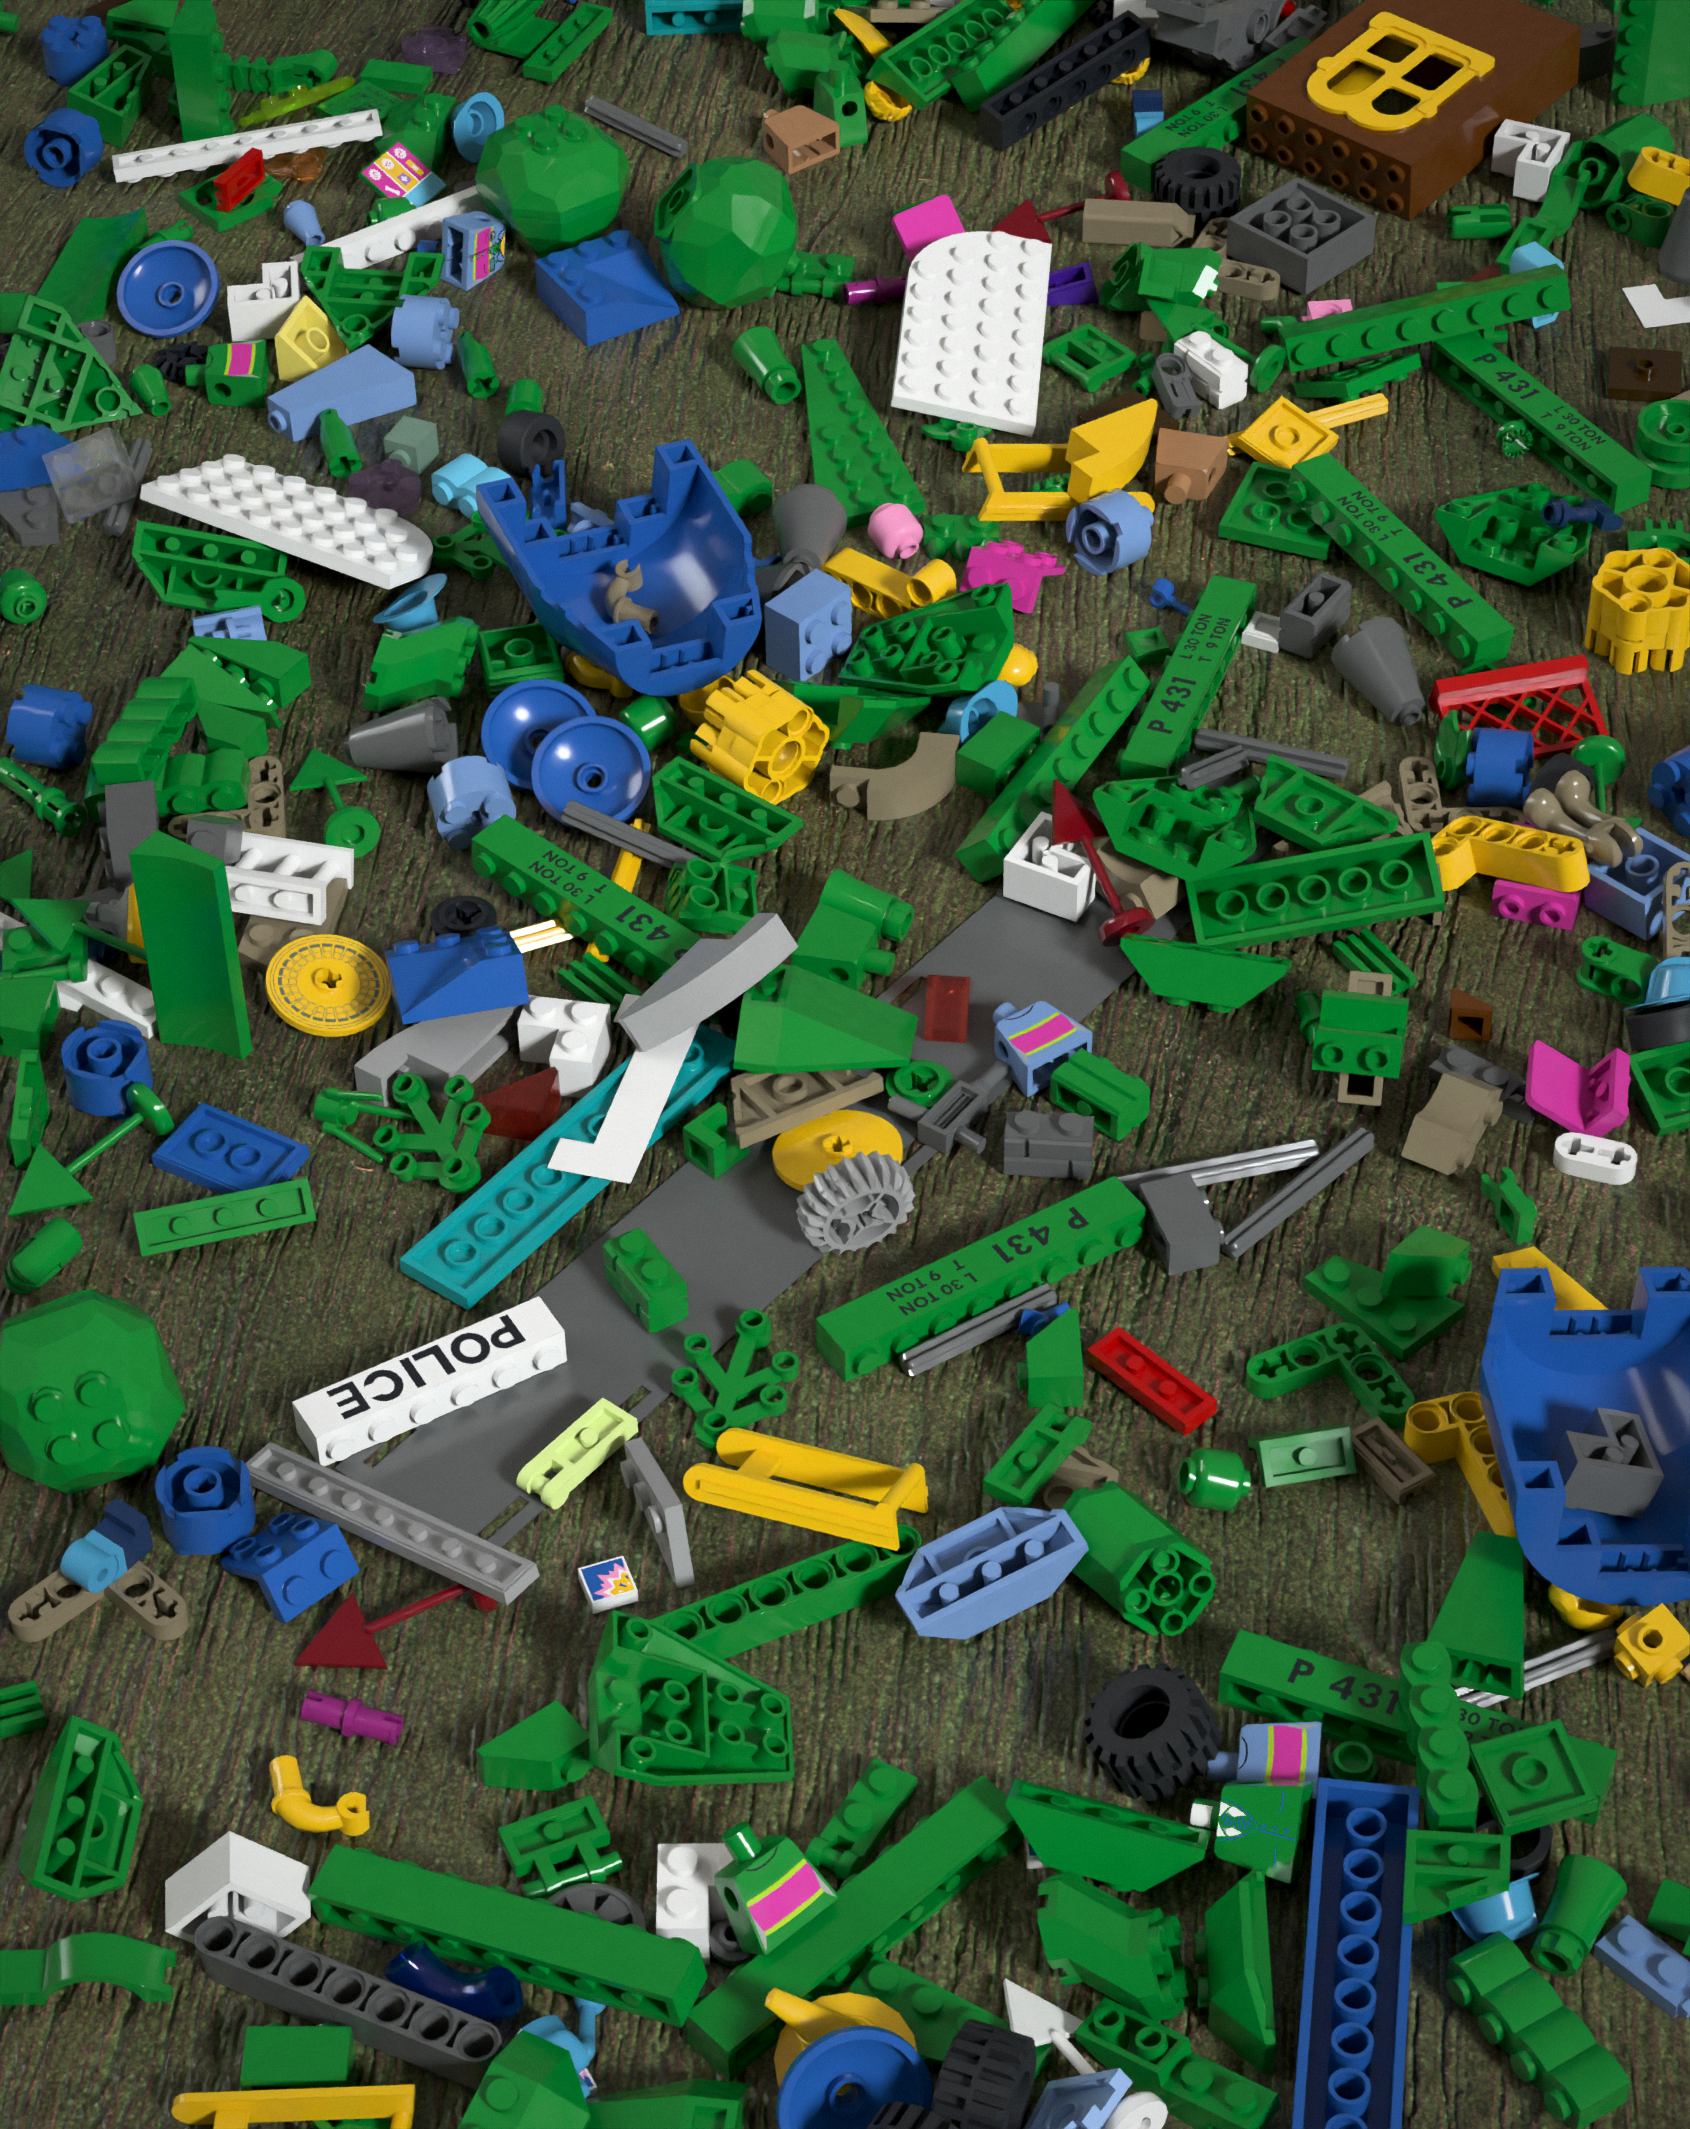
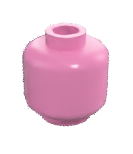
(895, 531)

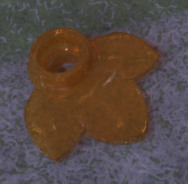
(302, 166)

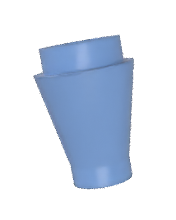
(303, 222)

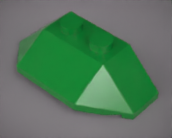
(422, 127)
(190, 563)
(717, 815)
(1201, 972)
(82, 1816)
(1103, 1839)
(1239, 1972)
(529, 2088)

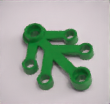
(457, 548)
(459, 1168)
(751, 1334)

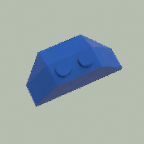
(22, 455)

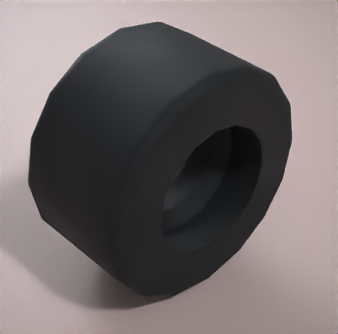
(530, 440)

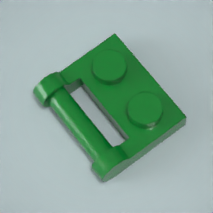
(1094, 349)
(29, 950)

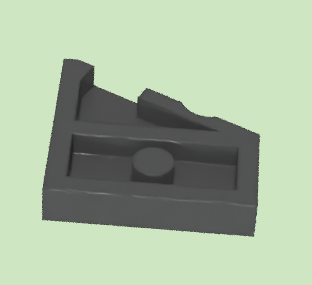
(31, 516)

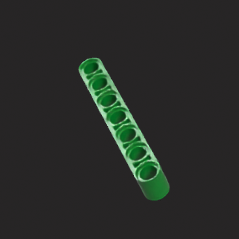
(794, 1596)

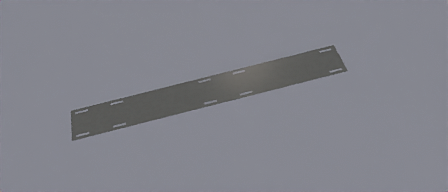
(740, 1232)

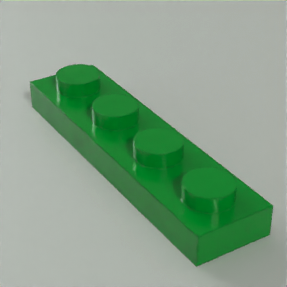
(567, 42)
(224, 1217)

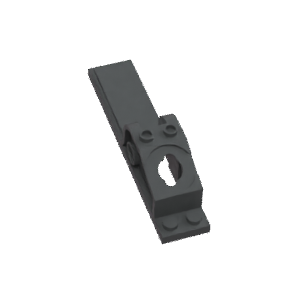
(1217, 30)

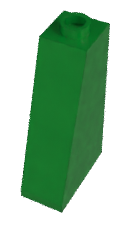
(1485, 1617)

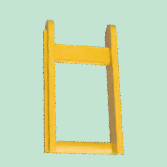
(1025, 458)
(764, 1455)
(239, 2108)

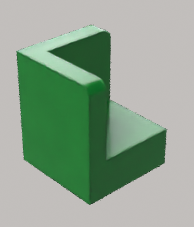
(1160, 279)
(711, 1144)

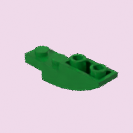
(1164, 2064)

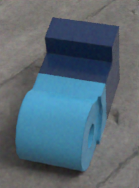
(1146, 111)
(109, 1548)

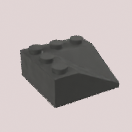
(1301, 235)

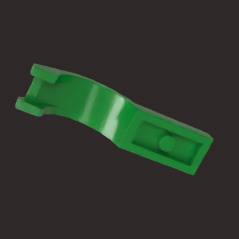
(1553, 218)
(110, 1958)

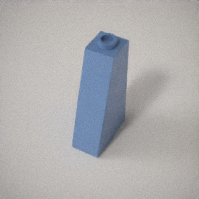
(355, 386)

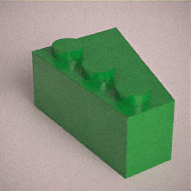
(114, 93)

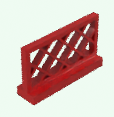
(1519, 683)

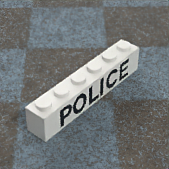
(429, 1381)

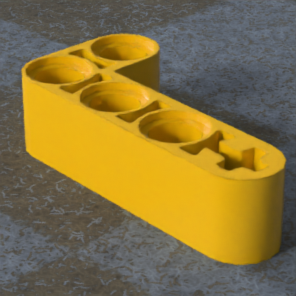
(1660, 174)
(886, 590)
(1509, 853)
(1458, 1429)

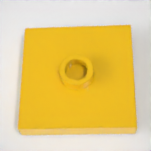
(1286, 436)

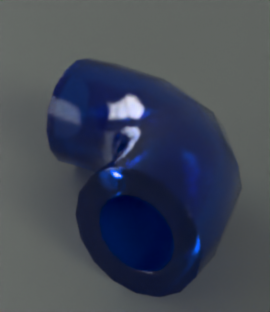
(486, 1994)

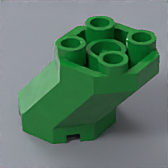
(806, 16)
(802, 56)
(1612, 156)
(1197, 280)
(421, 663)
(1139, 1560)
(1114, 1947)

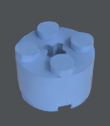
(424, 332)
(1109, 532)
(469, 799)

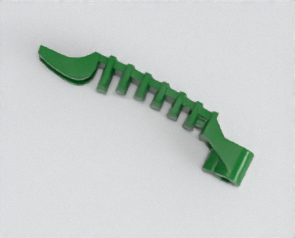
(281, 76)

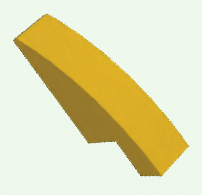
(1109, 450)

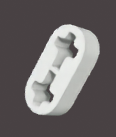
(1595, 1158)

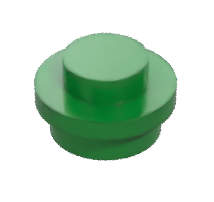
(1352, 1762)

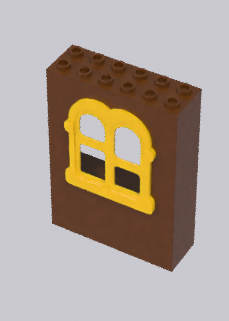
(1475, 55)

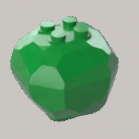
(552, 179)
(727, 232)
(85, 1392)

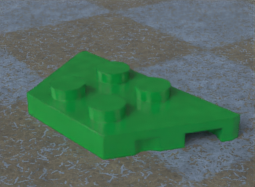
(1315, 810)

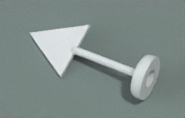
(1050, 2024)

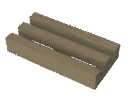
(1381, 1462)

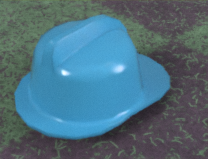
(473, 122)
(414, 606)
(972, 712)
(1667, 983)
(1507, 1912)

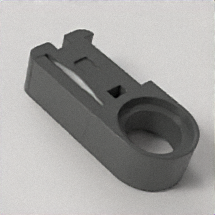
(1175, 390)

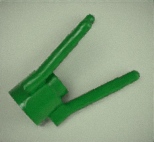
(341, 1108)

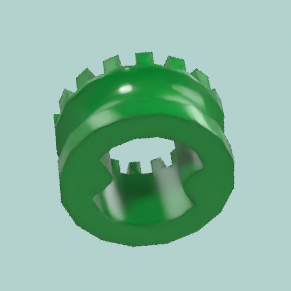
(1520, 444)

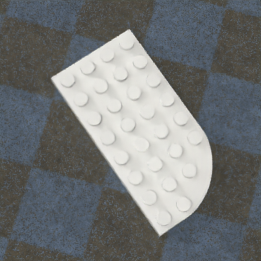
(974, 330)
(297, 519)

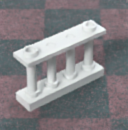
(286, 877)

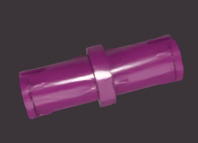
(876, 290)
(352, 1717)

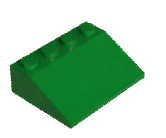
(1651, 52)
(200, 72)

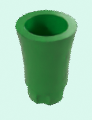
(765, 362)
(868, 903)
(1576, 1912)

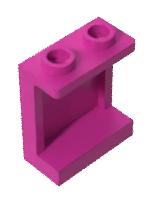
(1535, 903)

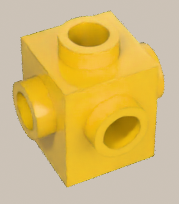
(1651, 1646)

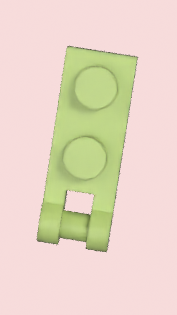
(577, 1452)

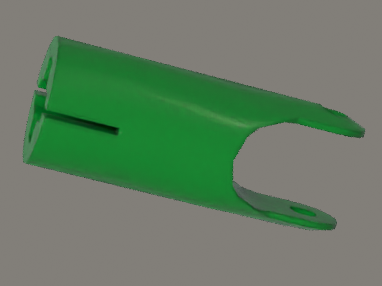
(476, 367)
(338, 445)

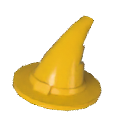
(812, 2020)

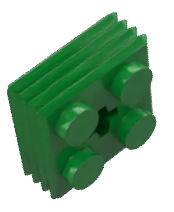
(517, 656)

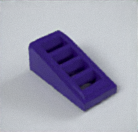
(1072, 286)

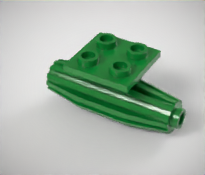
(509, 27)

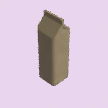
(1135, 221)

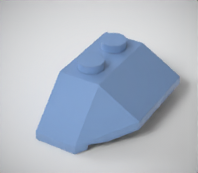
(989, 1571)

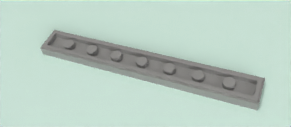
(391, 1524)

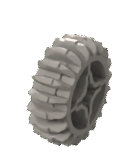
(855, 1203)

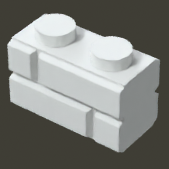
(1214, 369)

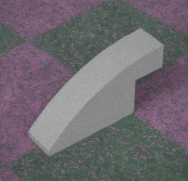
(707, 980)
(439, 1051)

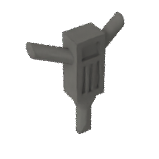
(954, 1113)

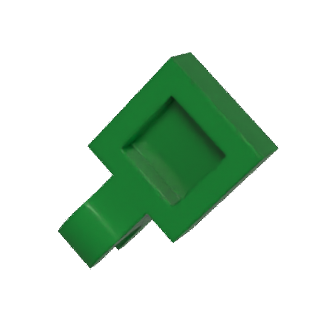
(1513, 1208)

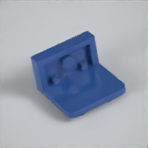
(293, 1562)

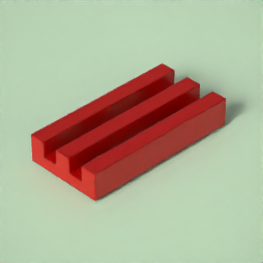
(240, 179)

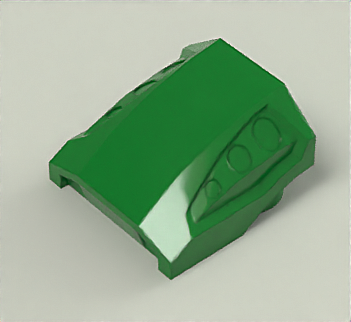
(711, 896)

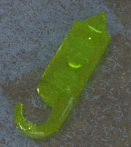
(298, 97)

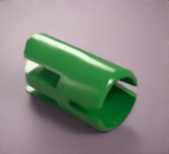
(1479, 221)
(42, 1256)

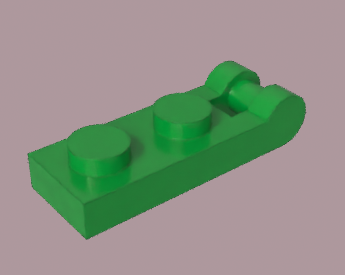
(1036, 1456)
(862, 1819)

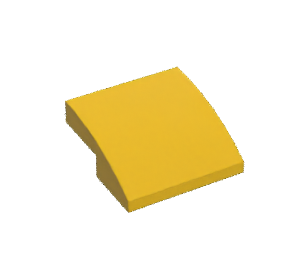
(865, 32)

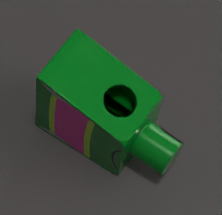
(234, 374)
(768, 1889)

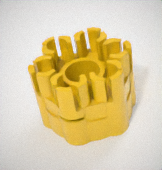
(1638, 607)
(764, 741)

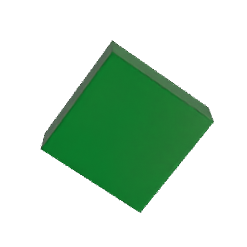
(1147, 646)

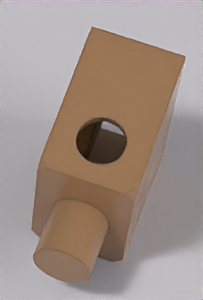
(799, 137)
(1188, 464)

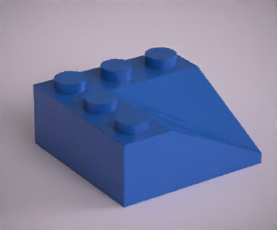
(604, 287)
(456, 975)

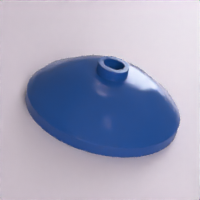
(160, 276)
(525, 716)
(588, 750)
(871, 2059)

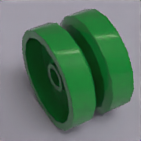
(1665, 442)

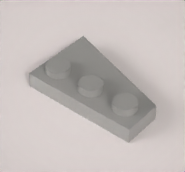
(661, 1509)

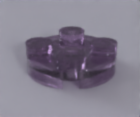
(435, 48)
(391, 477)

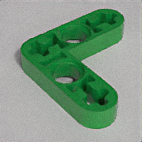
(1333, 1360)

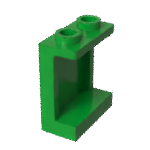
(1360, 1034)

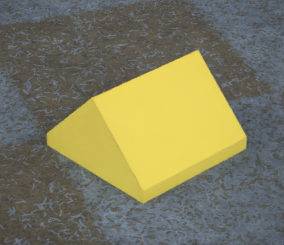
(306, 342)

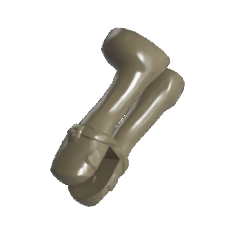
(1556, 813)

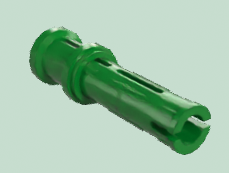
(13, 775)

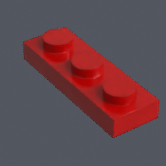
(1151, 1381)

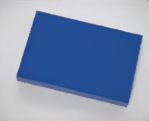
(228, 1152)

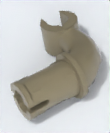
(621, 607)

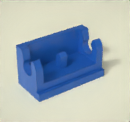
(550, 496)

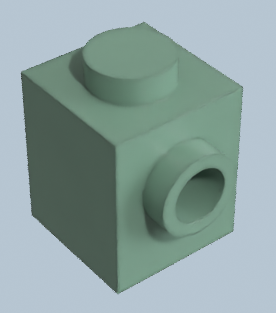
(412, 443)

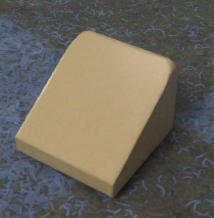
(1151, 328)

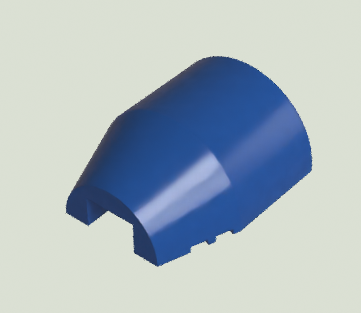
(691, 564)
(1547, 1376)

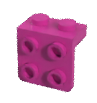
(926, 224)
(1010, 564)
(1578, 1097)

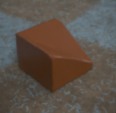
(1468, 1017)

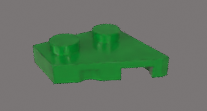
(29, 1109)
(1452, 1871)

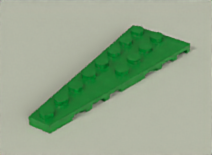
(848, 439)

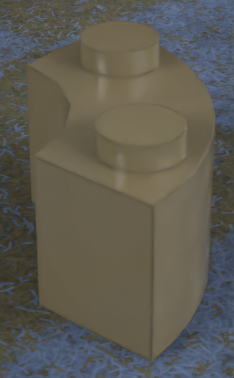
(1136, 881)
(1453, 1122)

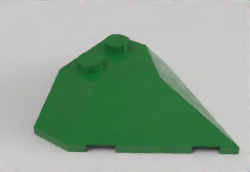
(364, 299)
(57, 375)
(859, 712)

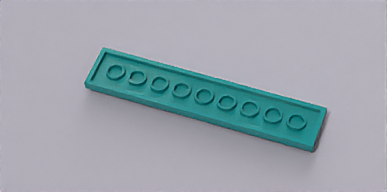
(531, 1202)

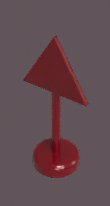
(1027, 224)
(1075, 823)
(348, 1639)

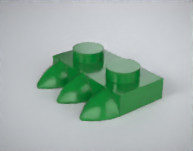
(956, 534)

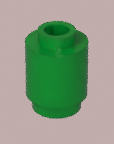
(524, 395)

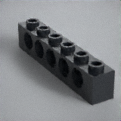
(1064, 80)

